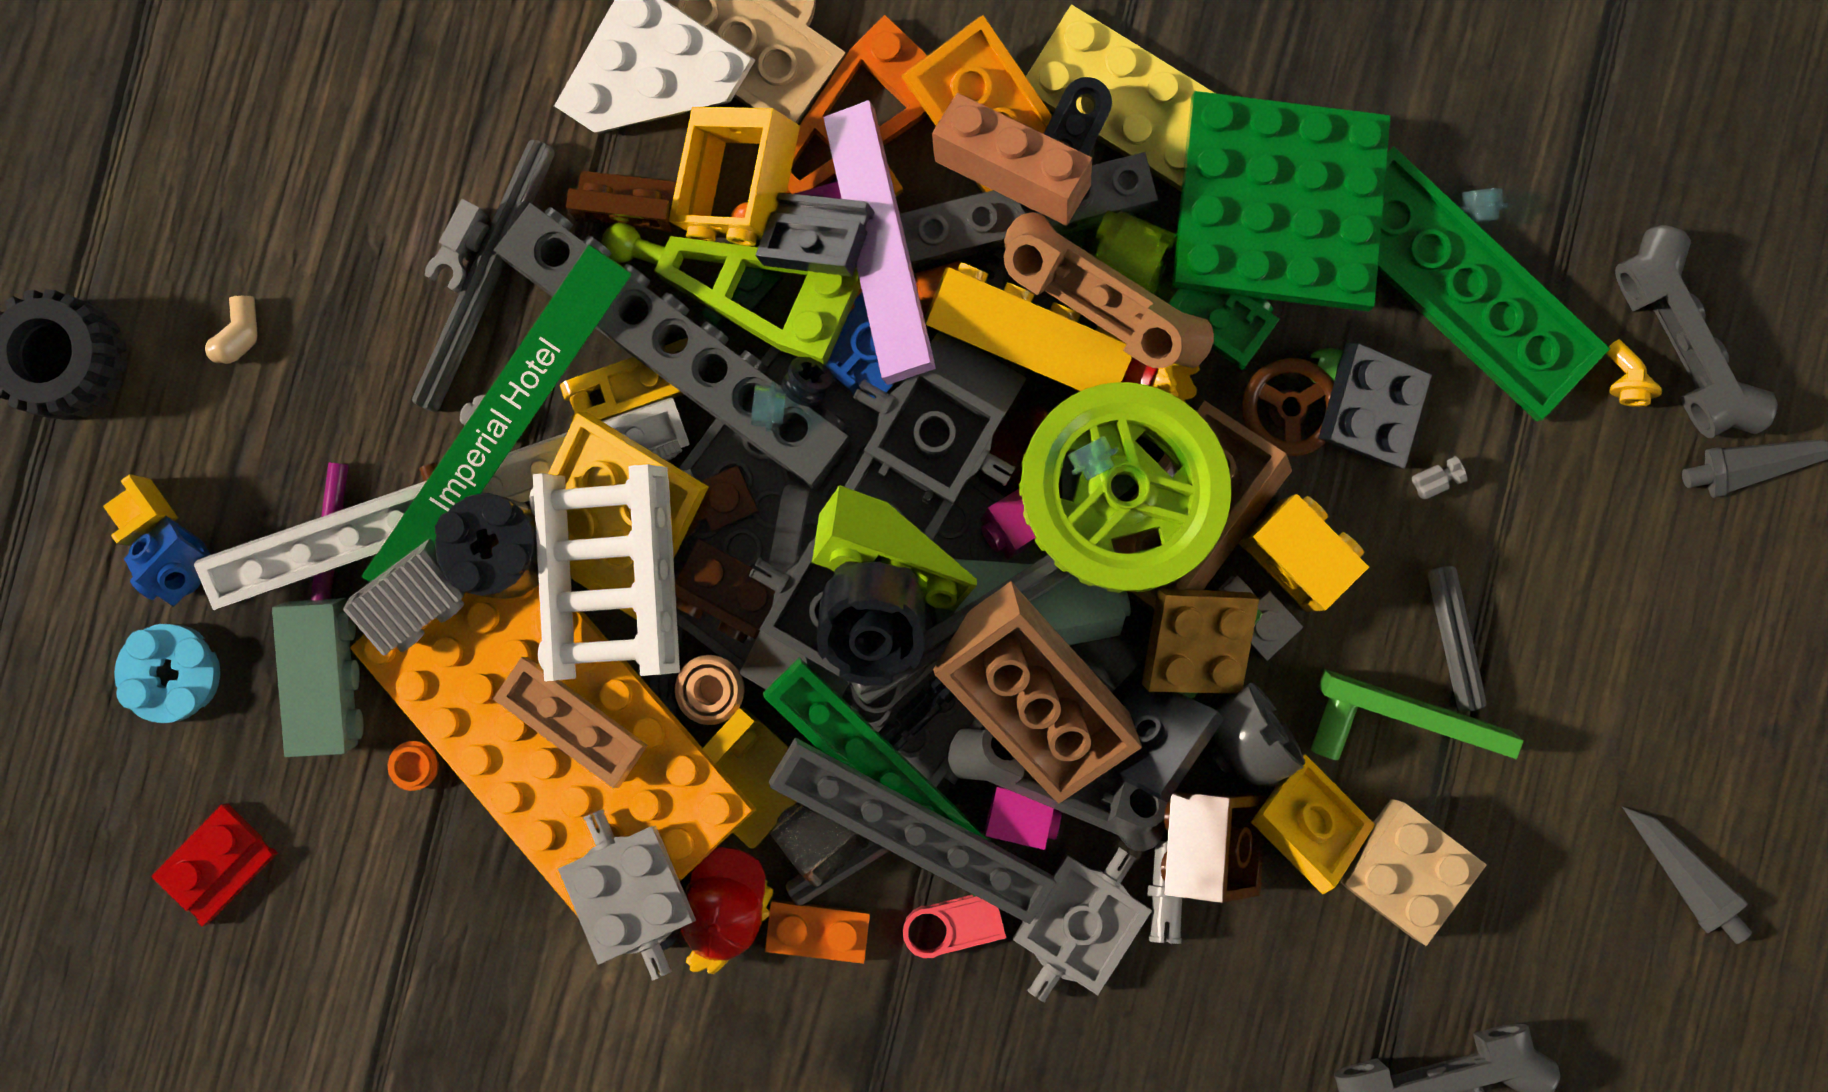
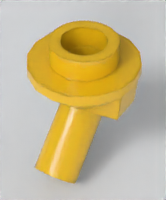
(1636, 386)

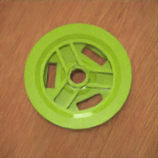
(1184, 508)

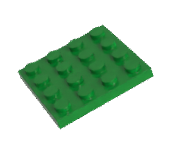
(1281, 201)

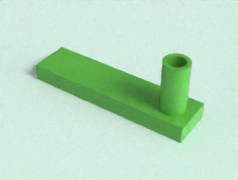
(1350, 693)

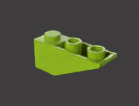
(871, 530)

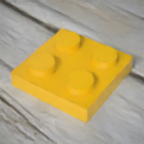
(1314, 825)

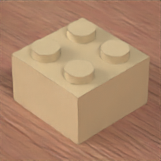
(1411, 871)

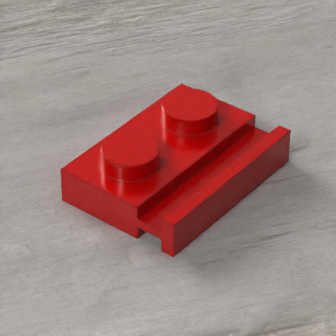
(214, 864)

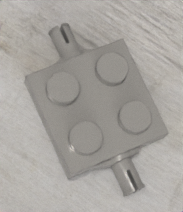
(627, 894)
(1083, 925)

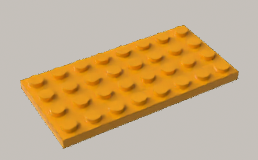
(526, 780)

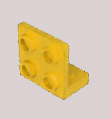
(749, 756)

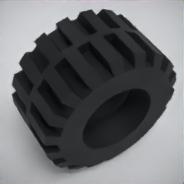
(92, 363)

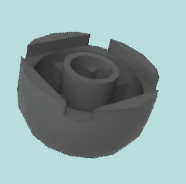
(1254, 740)

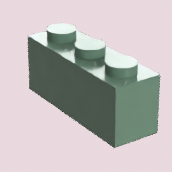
(316, 677)

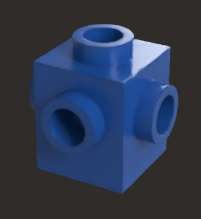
(165, 562)

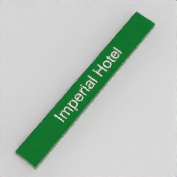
(509, 402)

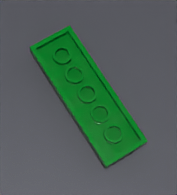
(1480, 293)

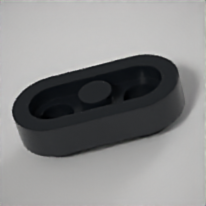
(1075, 127)

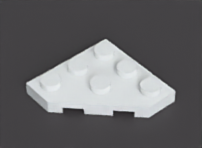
(650, 66)

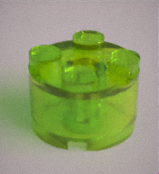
(1134, 248)

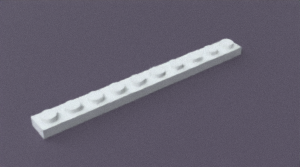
(366, 526)

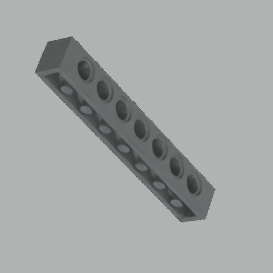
(811, 460)

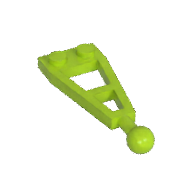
(813, 320)

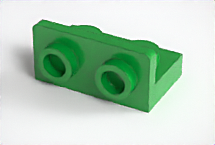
(1237, 321)

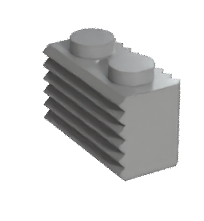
(404, 600)

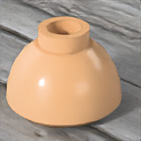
(709, 689)

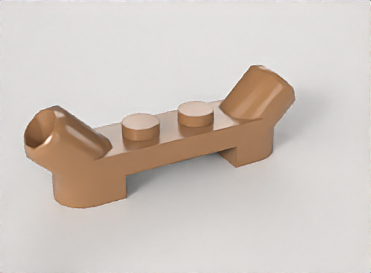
(1148, 325)

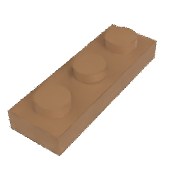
(570, 722)

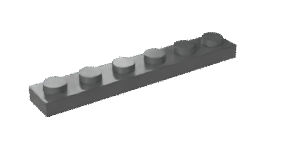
(911, 831)

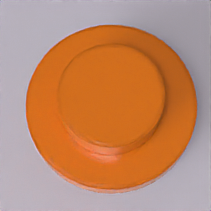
(413, 765)

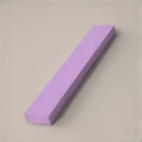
(884, 260)

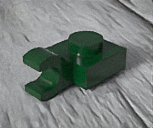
(750, 293)

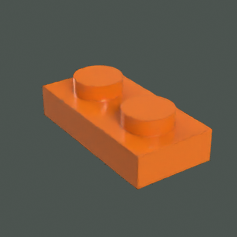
(817, 931)

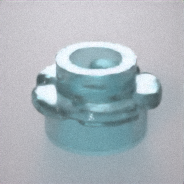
(1483, 204)
(767, 406)
(1093, 458)

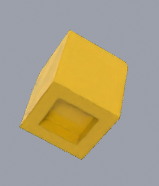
(137, 509)

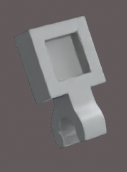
(461, 237)
(1274, 627)

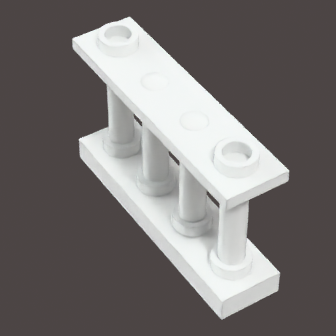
(651, 594)

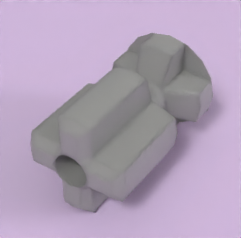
(1436, 480)

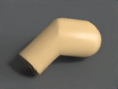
(238, 335)

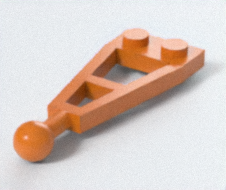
(886, 55)

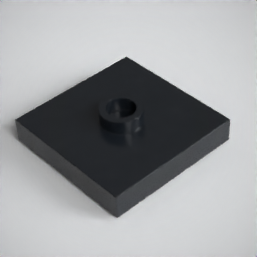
(1171, 737)

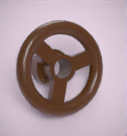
(1258, 389)

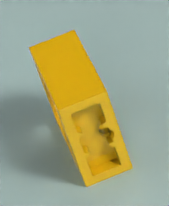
(701, 164)

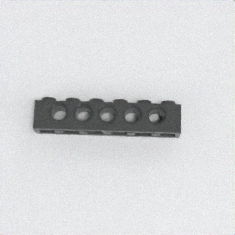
(980, 221)

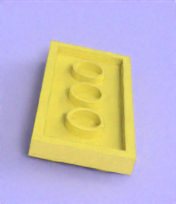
(1146, 93)

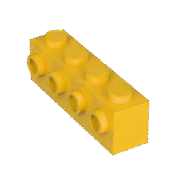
(1024, 332)

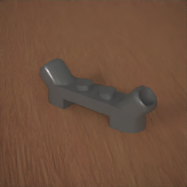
(1718, 398)
(1103, 802)
(1502, 1056)

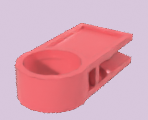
(968, 923)

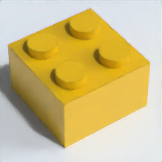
(1304, 552)

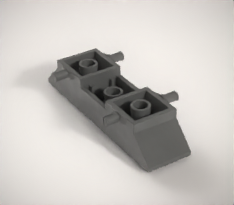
(924, 450)

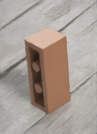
(1012, 159)

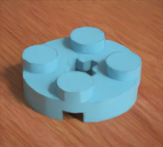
(137, 673)

